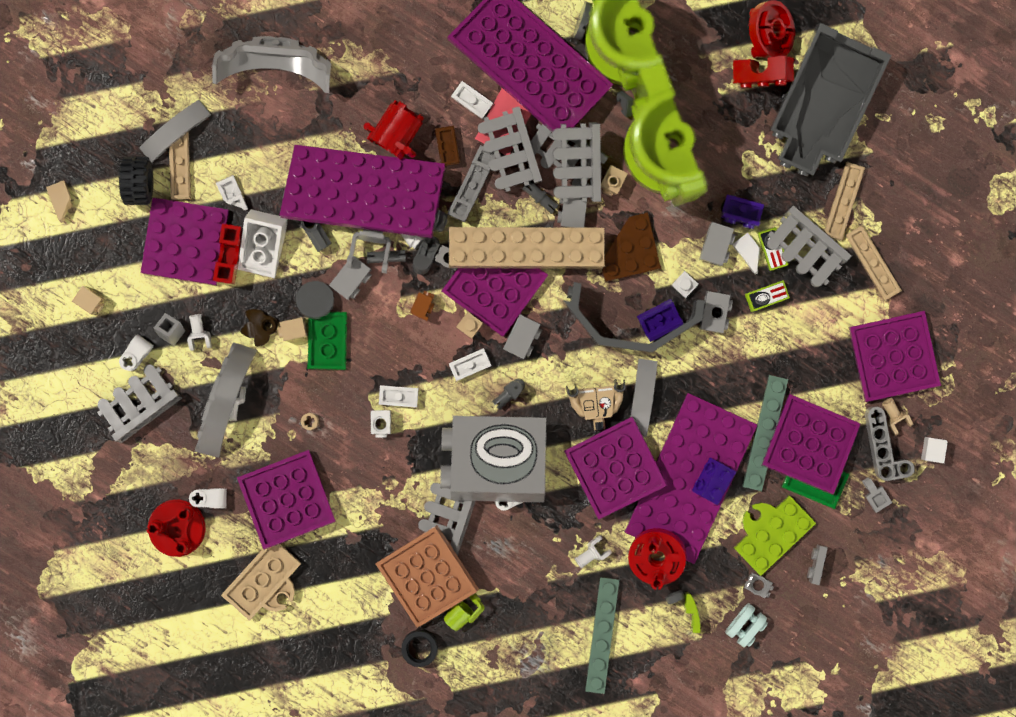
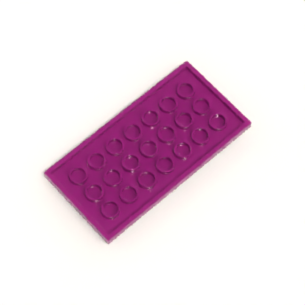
(530, 62)
(362, 191)
(696, 435)

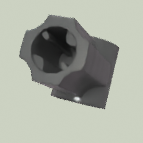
(317, 236)

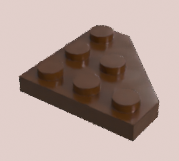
(632, 250)

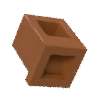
(423, 305)

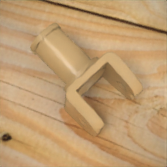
(895, 415)

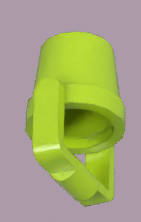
(462, 613)

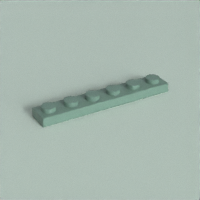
(765, 428)
(602, 635)

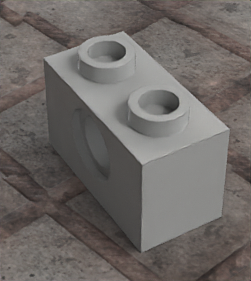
(720, 301)

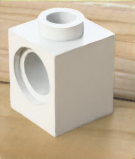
(384, 414)

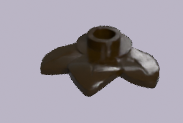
(256, 327)

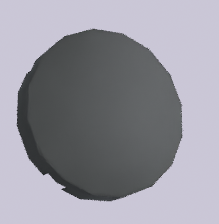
(582, 20)
(315, 300)

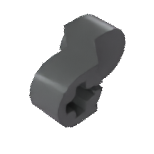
(422, 263)

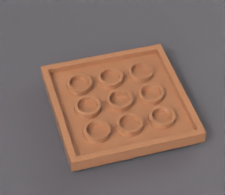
(427, 576)

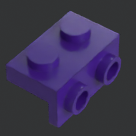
(742, 211)
(660, 320)
(713, 481)

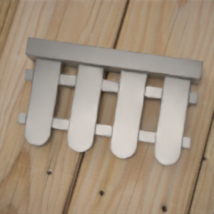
(511, 139)
(548, 159)
(573, 172)
(822, 244)
(153, 408)
(453, 514)

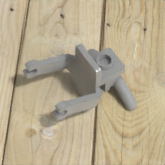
(370, 236)

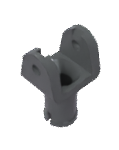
(511, 391)

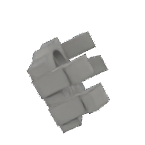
(439, 257)
(767, 585)

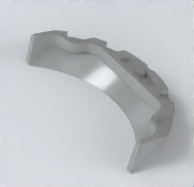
(272, 53)
(223, 399)

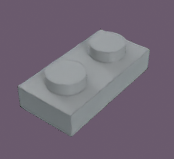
(818, 556)

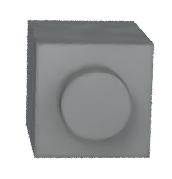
(169, 329)

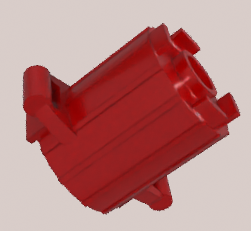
(396, 130)

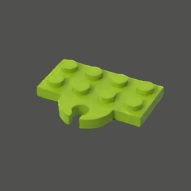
(772, 533)

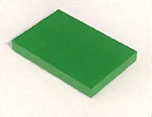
(328, 341)
(814, 493)

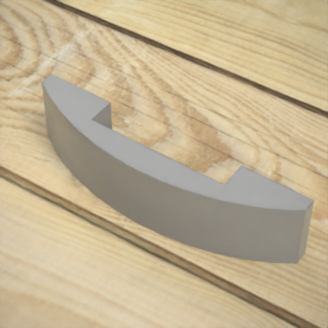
(174, 130)
(471, 185)
(644, 393)

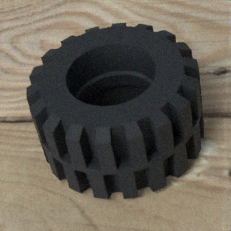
(136, 180)

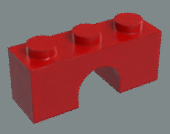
(778, 71)
(230, 245)

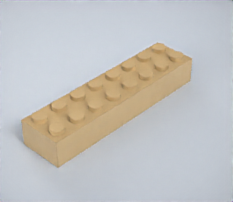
(526, 247)

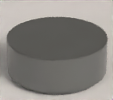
(675, 597)

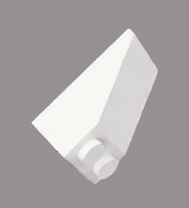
(261, 243)

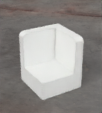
(934, 450)

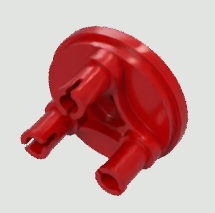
(176, 528)

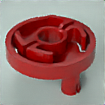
(761, 32)
(657, 571)

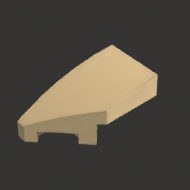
(60, 199)

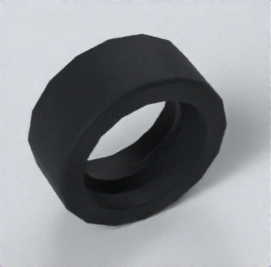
(417, 662)

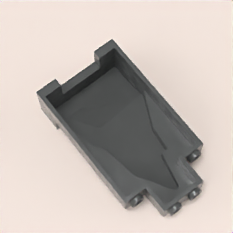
(826, 99)

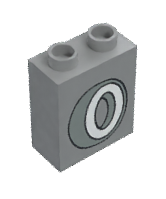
(495, 459)

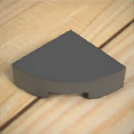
(626, 103)

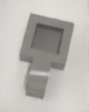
(877, 496)

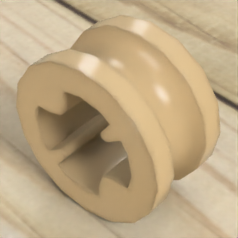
(314, 424)

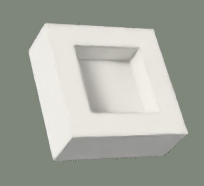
(684, 284)

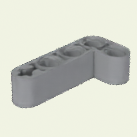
(884, 441)

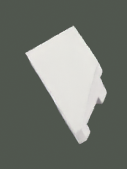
(231, 192)
(748, 251)

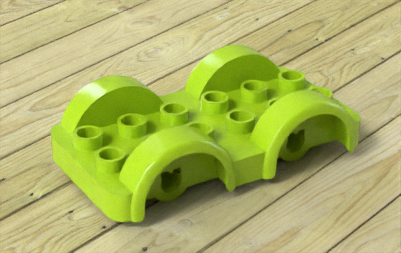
(637, 67)

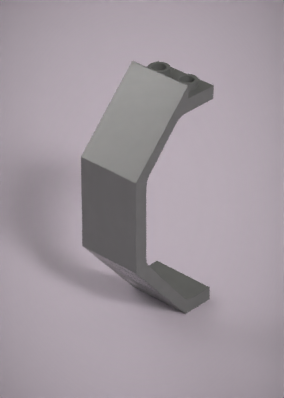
(573, 306)

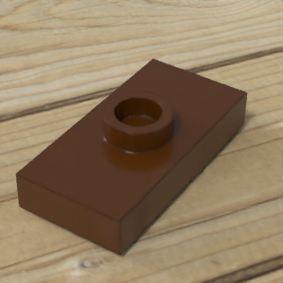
(447, 145)

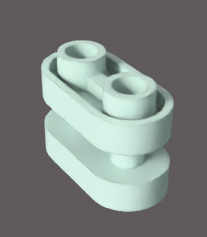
(757, 624)

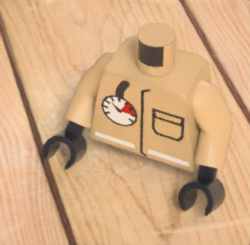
(597, 402)

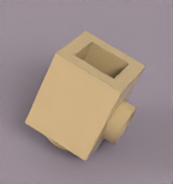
(613, 181)

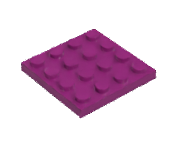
(183, 240)
(494, 293)
(894, 356)
(811, 444)
(615, 468)
(286, 499)

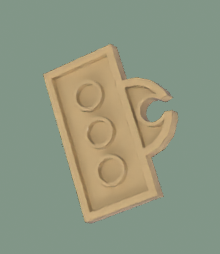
(263, 582)

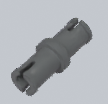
(540, 197)
(378, 257)

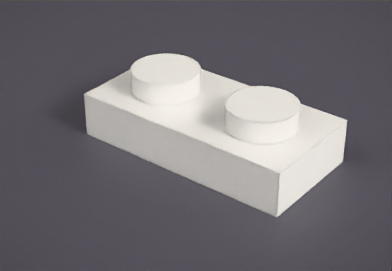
(472, 100)
(469, 364)
(398, 396)

